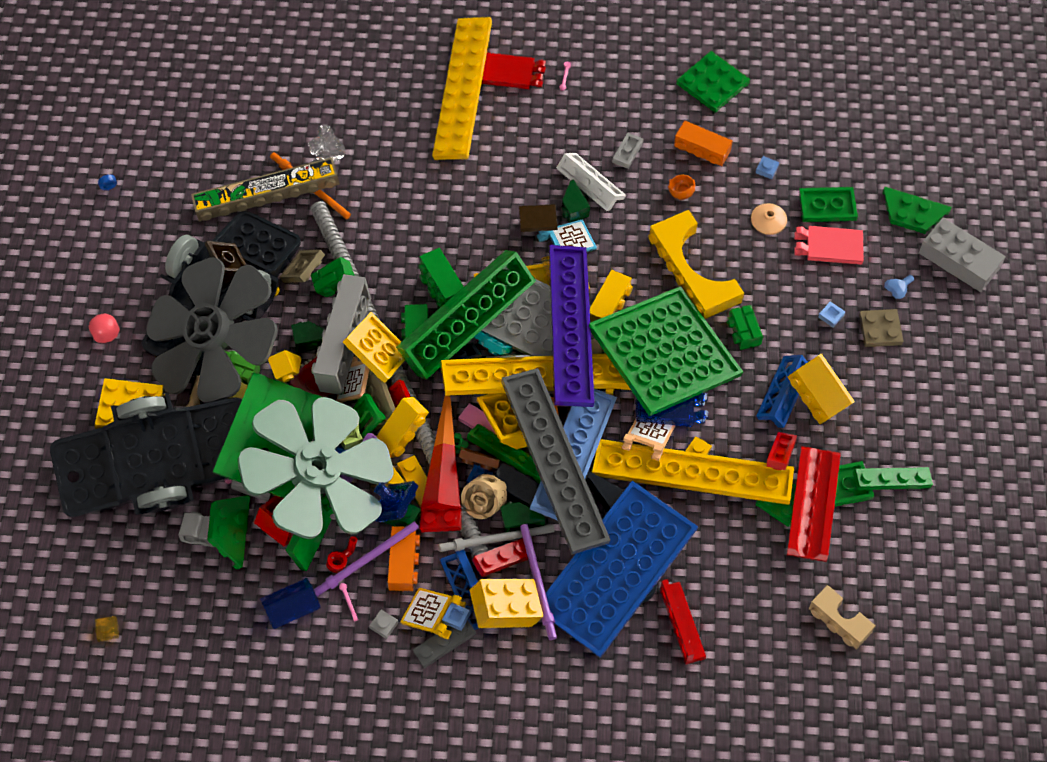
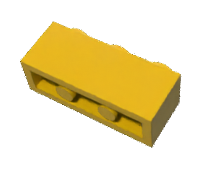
(611, 295)
(402, 425)

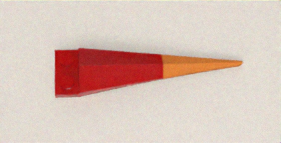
(441, 499)

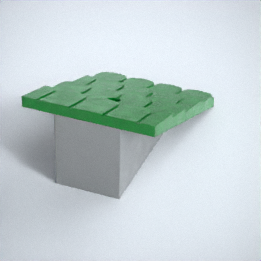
(258, 395)

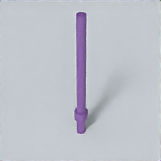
(332, 581)
(548, 618)

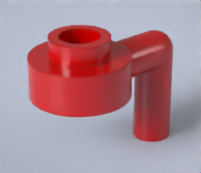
(341, 557)

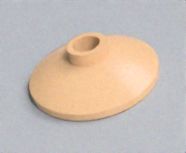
(767, 224)

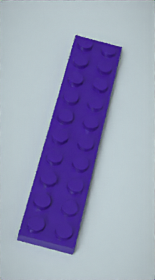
(570, 326)

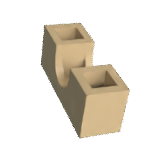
(853, 630)

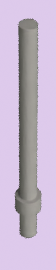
(460, 544)

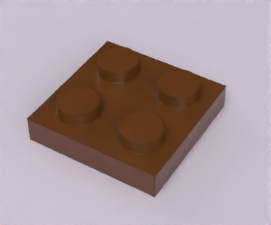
(486, 461)

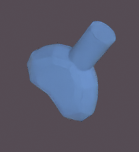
(898, 287)

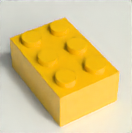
(506, 603)

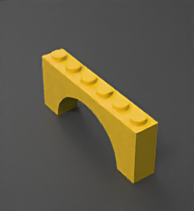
(707, 295)

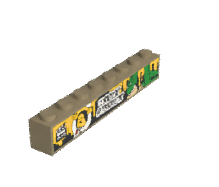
(265, 189)

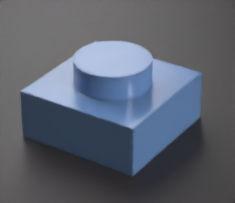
(767, 167)
(456, 616)

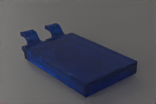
(679, 414)

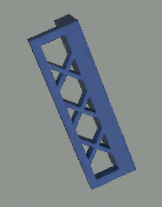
(787, 395)
(468, 575)

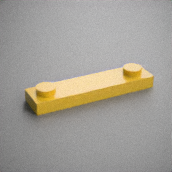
(412, 471)

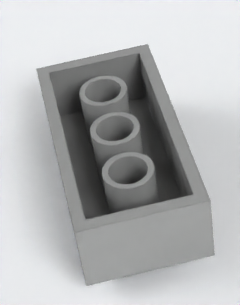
(962, 254)

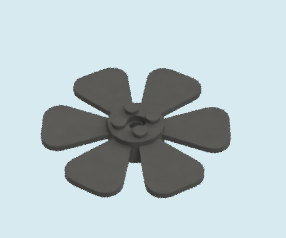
(211, 330)

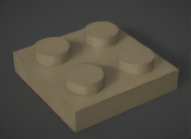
(302, 266)
(881, 328)

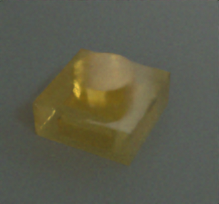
(107, 628)

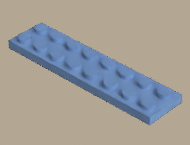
(584, 430)

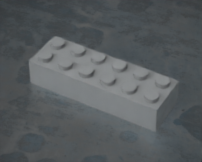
(347, 313)

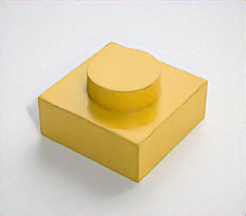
(699, 446)

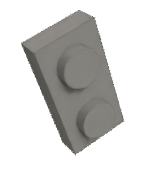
(627, 150)

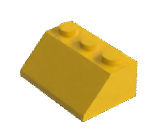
(820, 389)
(502, 419)

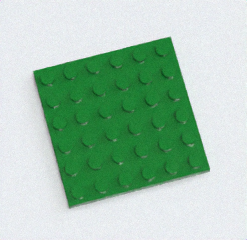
(665, 350)

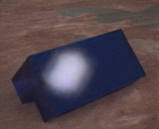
(290, 603)

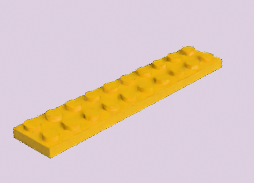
(462, 89)
(485, 374)
(694, 472)

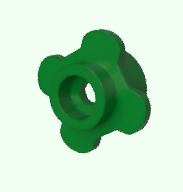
(461, 443)

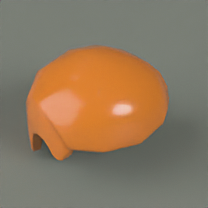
(681, 187)

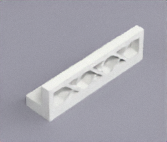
(590, 180)

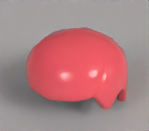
(103, 328)

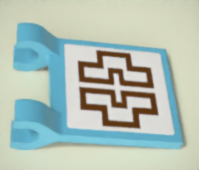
(570, 234)

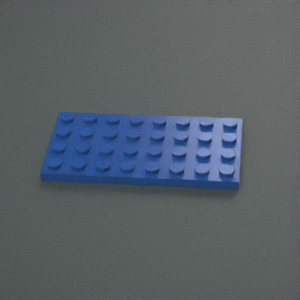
(610, 582)

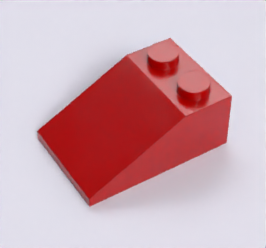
(265, 522)

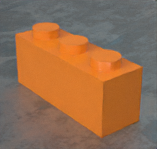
(703, 143)
(403, 561)

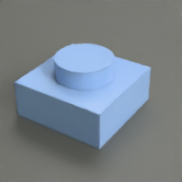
(831, 314)

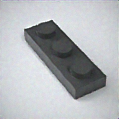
(437, 647)

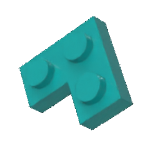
(494, 347)

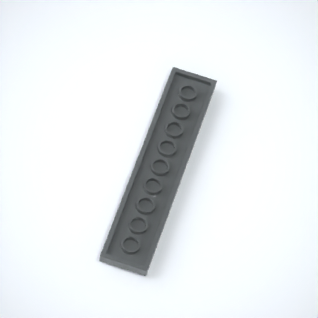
(555, 461)

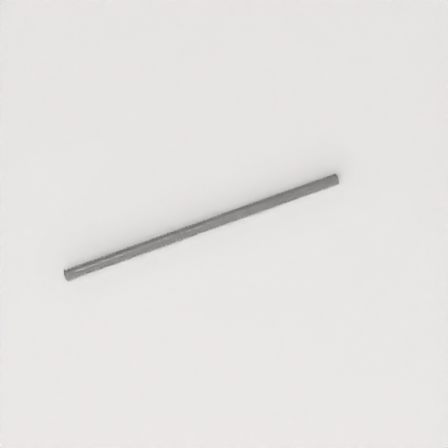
(424, 433)

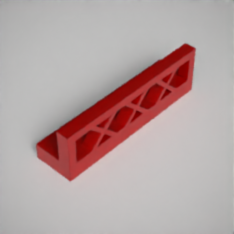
(682, 622)

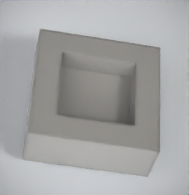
(383, 624)

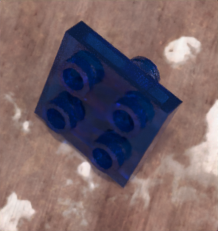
(395, 499)

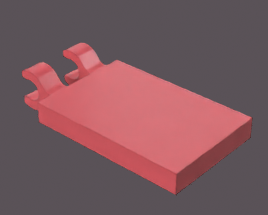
(830, 244)

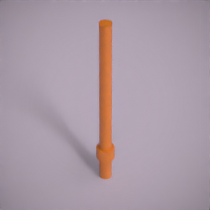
(285, 164)

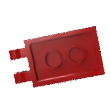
(512, 71)

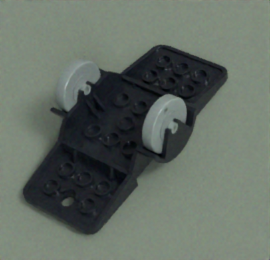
(261, 246)
(143, 456)

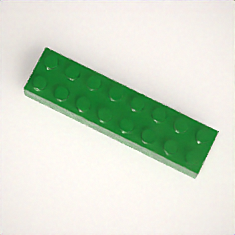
(466, 314)

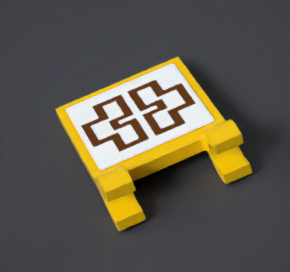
(428, 611)

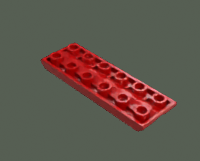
(813, 504)

